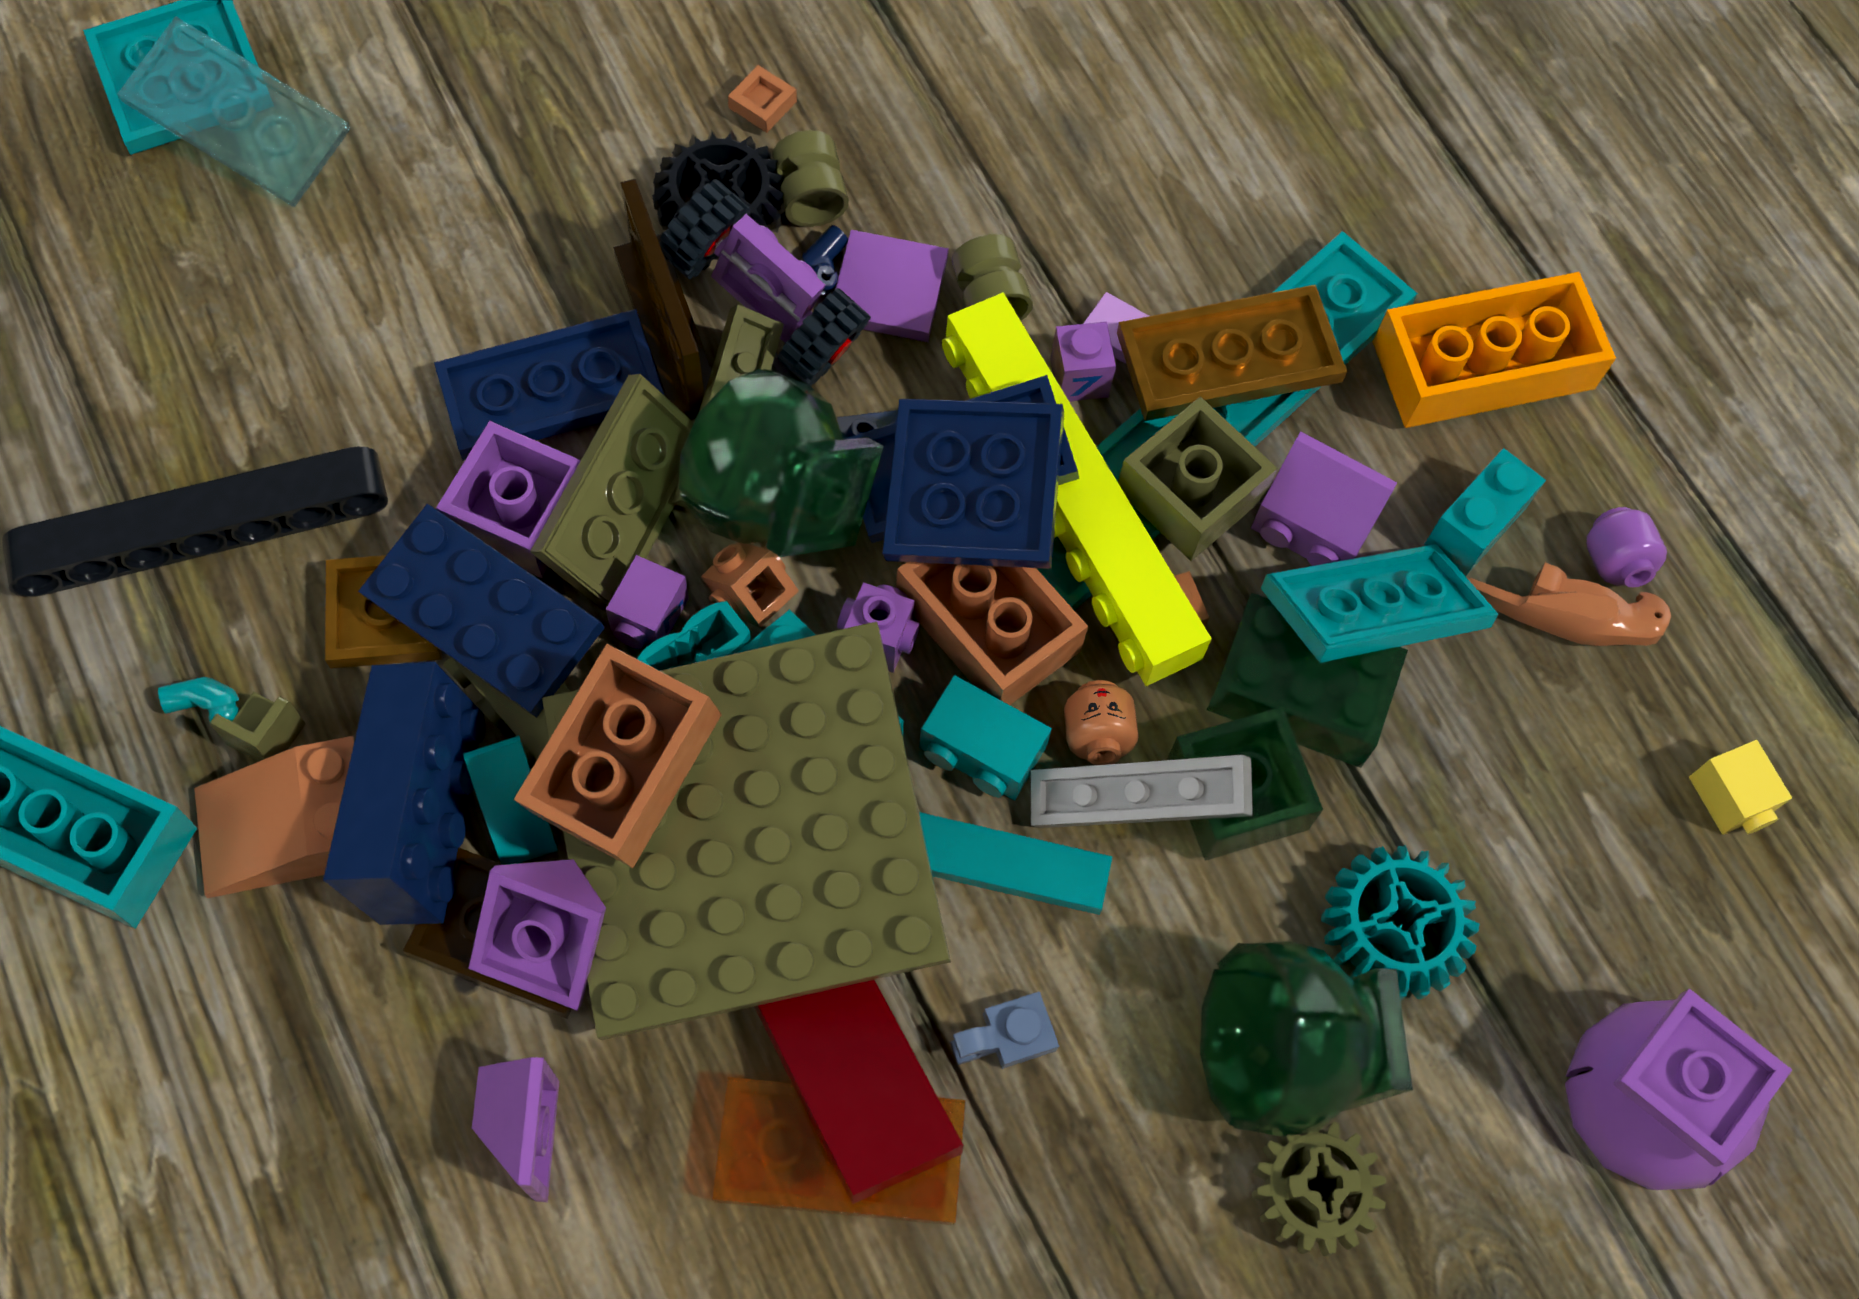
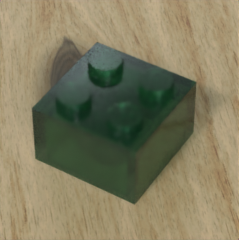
(1281, 785)

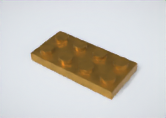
(1231, 351)

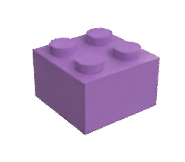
(508, 492)

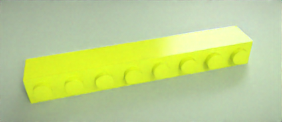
(1093, 516)

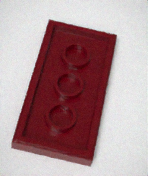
(861, 1086)

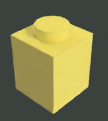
(1741, 789)

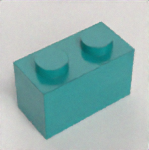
(1485, 510)
(983, 739)

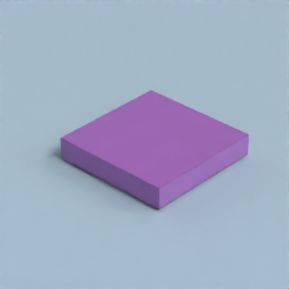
(894, 282)

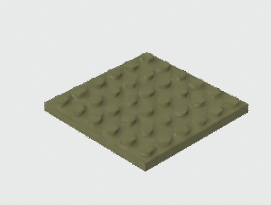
(781, 855)

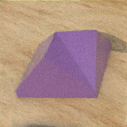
(539, 929)
(517, 1119)

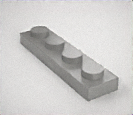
(1142, 792)

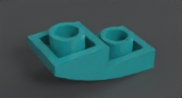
(497, 777)

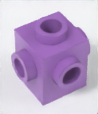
(891, 611)

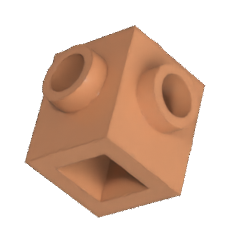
(750, 581)

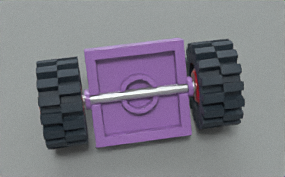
(763, 279)

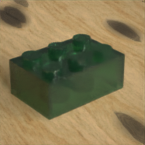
(1329, 704)

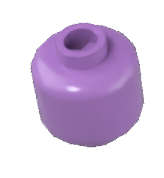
(1626, 547)

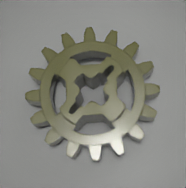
(1323, 1212)

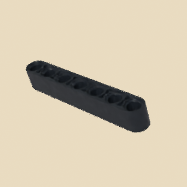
(193, 521)

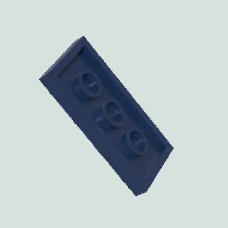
(545, 380)
(482, 609)

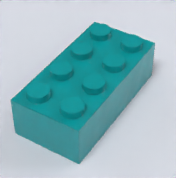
(85, 830)

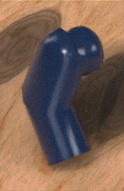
(821, 256)

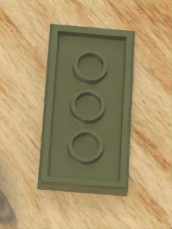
(617, 493)

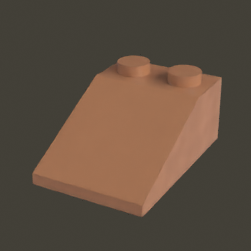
(272, 818)

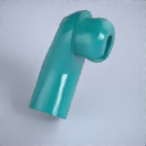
(200, 692)

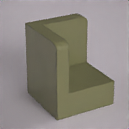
(260, 727)

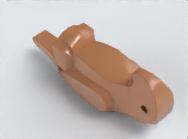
(1581, 610)

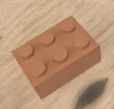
(994, 622)
(619, 755)

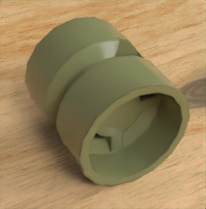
(812, 180)
(991, 267)

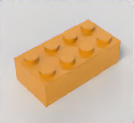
(1492, 349)

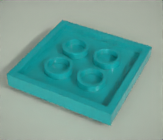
(124, 43)

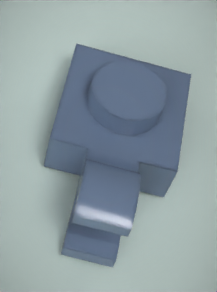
(1013, 1031)

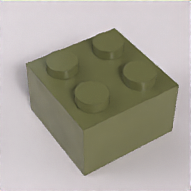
(1196, 478)

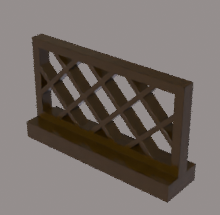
(661, 308)

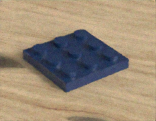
(974, 483)

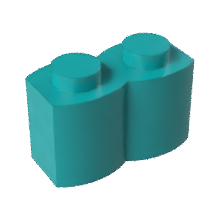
(706, 636)

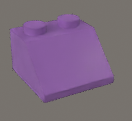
(1322, 503)

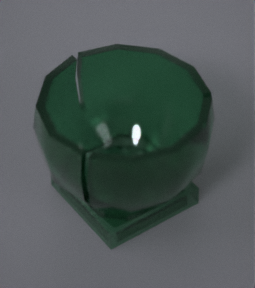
(776, 467)
(1299, 1038)

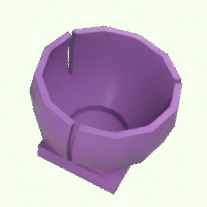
(1671, 1092)

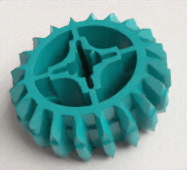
(1391, 880)

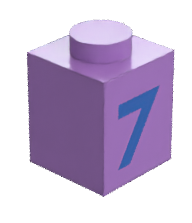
(1083, 360)
(646, 603)

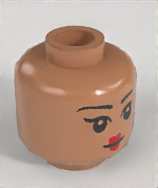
(1100, 721)

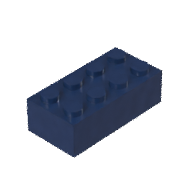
(405, 795)

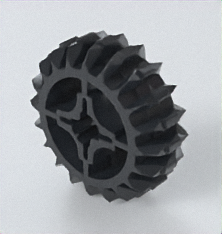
(733, 164)

